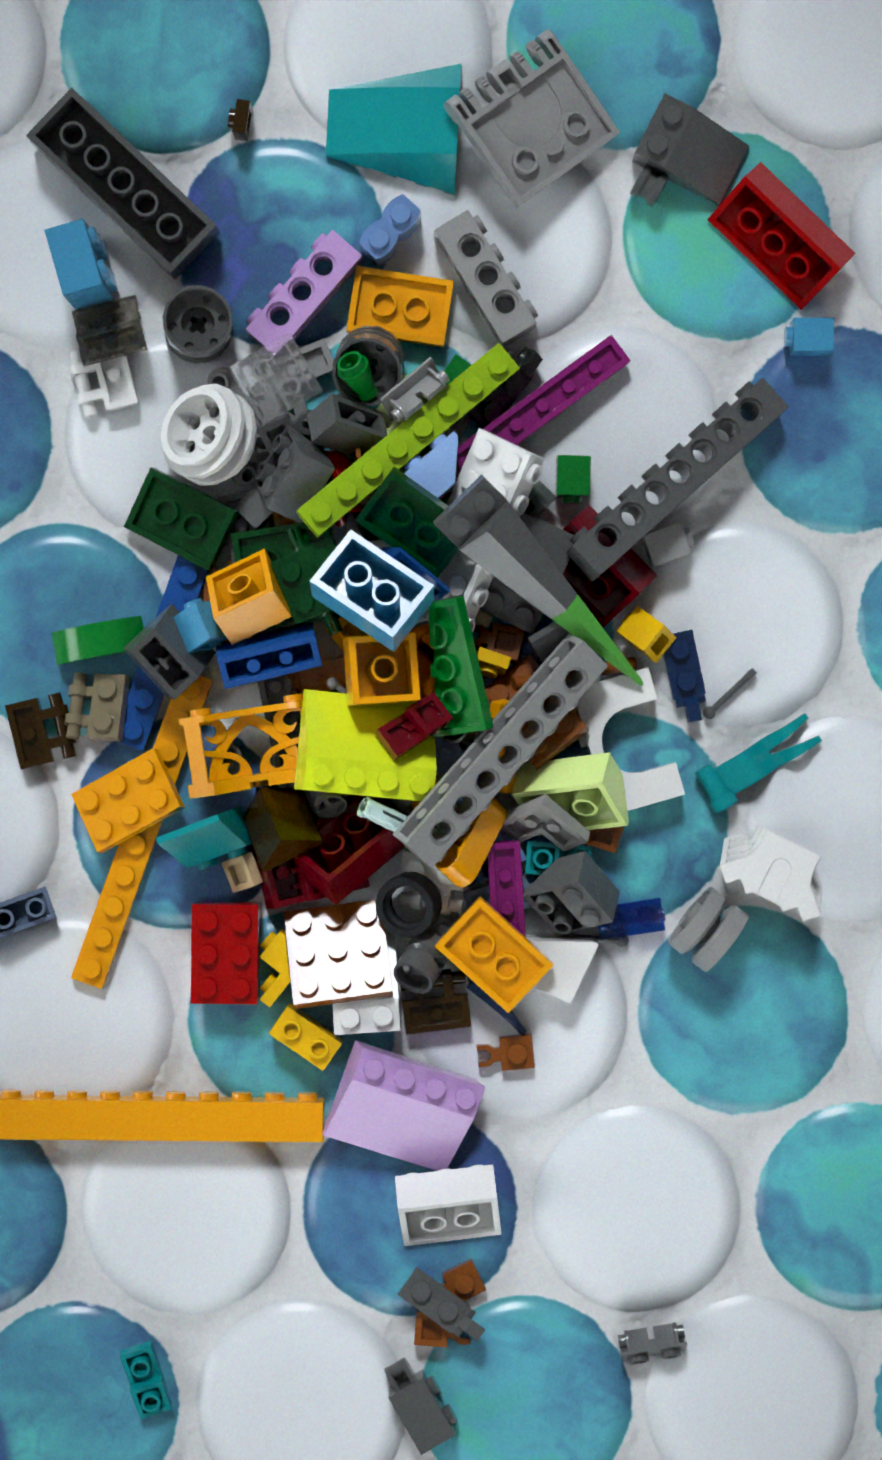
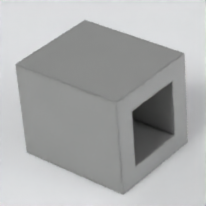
(667, 544)

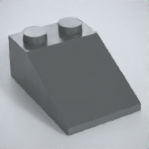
(690, 149)
(509, 605)

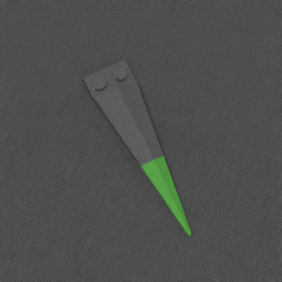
(500, 542)

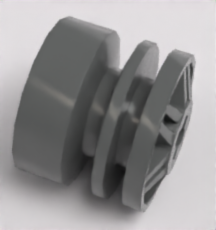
(197, 305)
(375, 344)

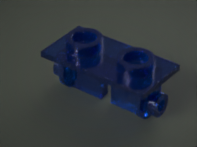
(634, 919)

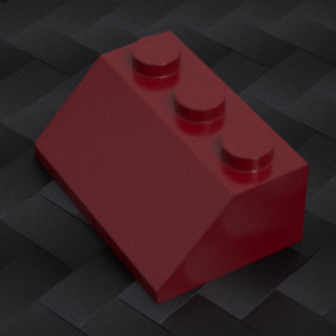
(615, 586)
(350, 852)

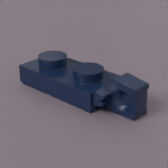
(685, 675)

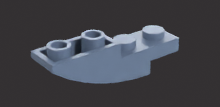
(25, 911)

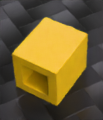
(646, 634)

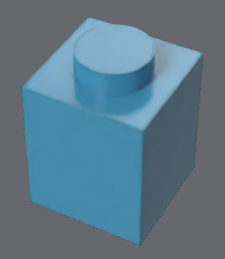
(810, 336)
(198, 626)

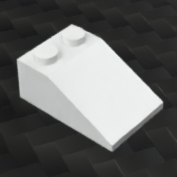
(372, 1014)

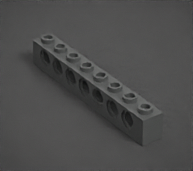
(764, 408)

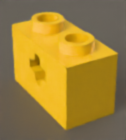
(306, 1036)

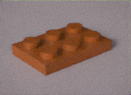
(568, 729)

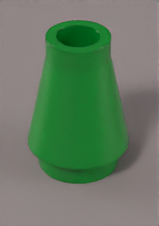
(356, 373)

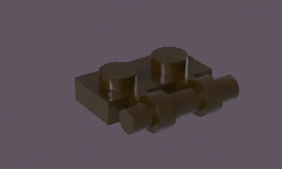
(30, 731)
(440, 1011)

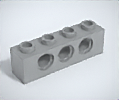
(504, 326)

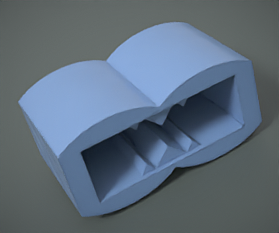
(383, 236)

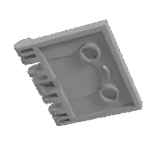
(537, 122)

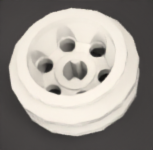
(208, 434)

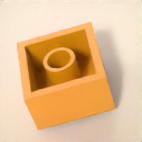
(379, 674)

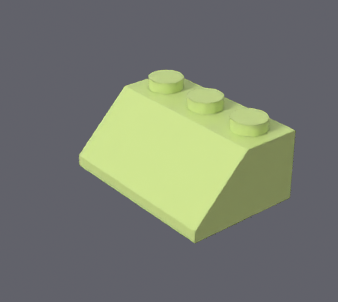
(582, 785)

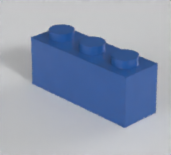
(268, 655)

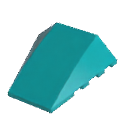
(398, 126)

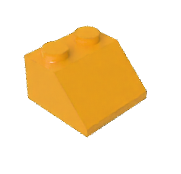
(246, 597)

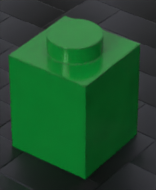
(572, 478)

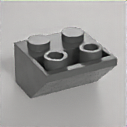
(292, 473)
(164, 657)
(573, 894)

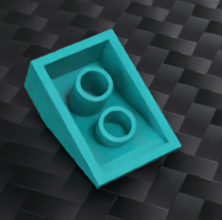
(208, 839)

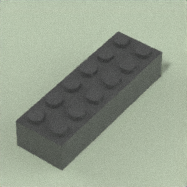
(123, 183)

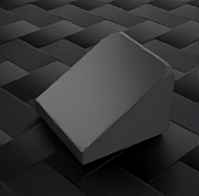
(254, 509)

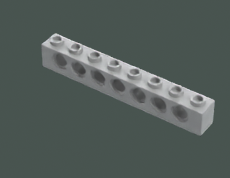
(483, 754)

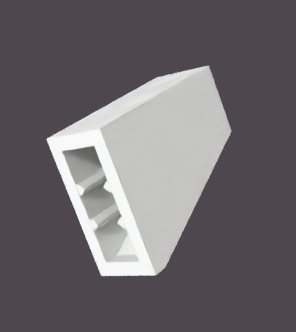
(570, 960)

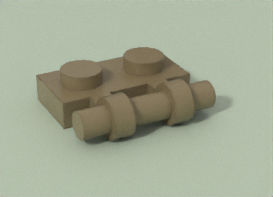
(107, 707)

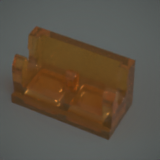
(317, 677)

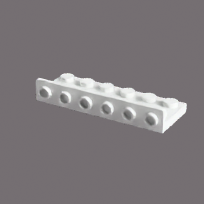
(513, 474)

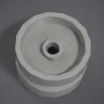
(708, 929)

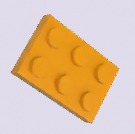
(403, 303)
(128, 800)
(494, 954)

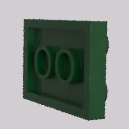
(403, 518)
(181, 519)

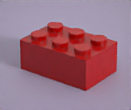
(225, 952)

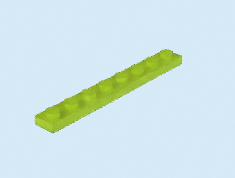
(407, 440)

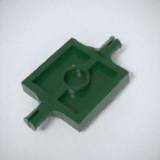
(294, 578)

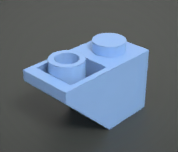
(438, 468)

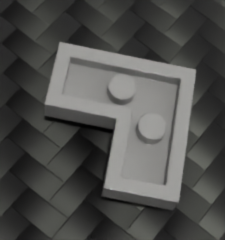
(548, 818)

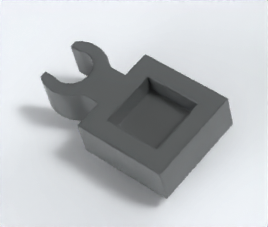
(276, 426)

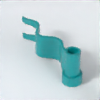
(750, 765)

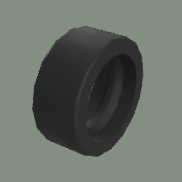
(392, 921)

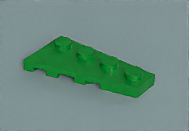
(457, 668)

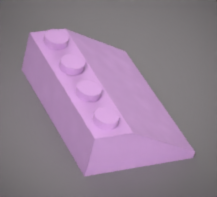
(402, 1107)

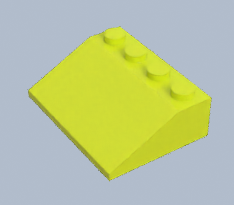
(346, 757)

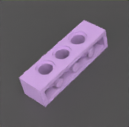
(323, 288)

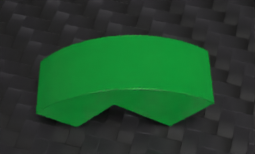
(95, 639)

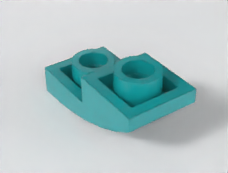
(542, 854)
(146, 1379)

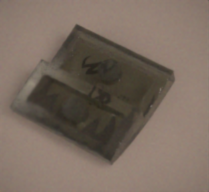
(109, 330)

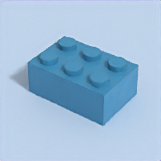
(80, 264)
(372, 590)

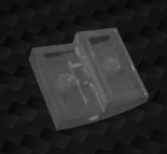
(275, 379)

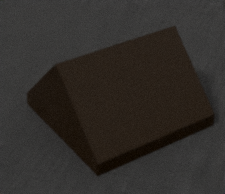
(281, 826)

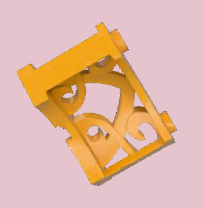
(219, 778)

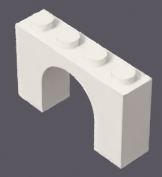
(595, 710)

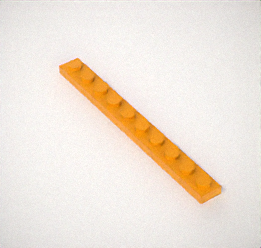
(134, 853)

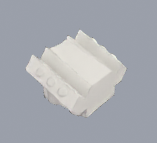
(774, 870)

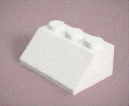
(448, 1205)

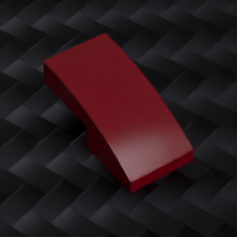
(413, 726)

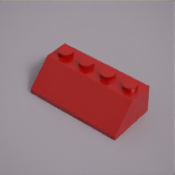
(781, 235)

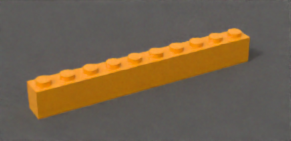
(161, 1117)

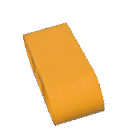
(470, 850)

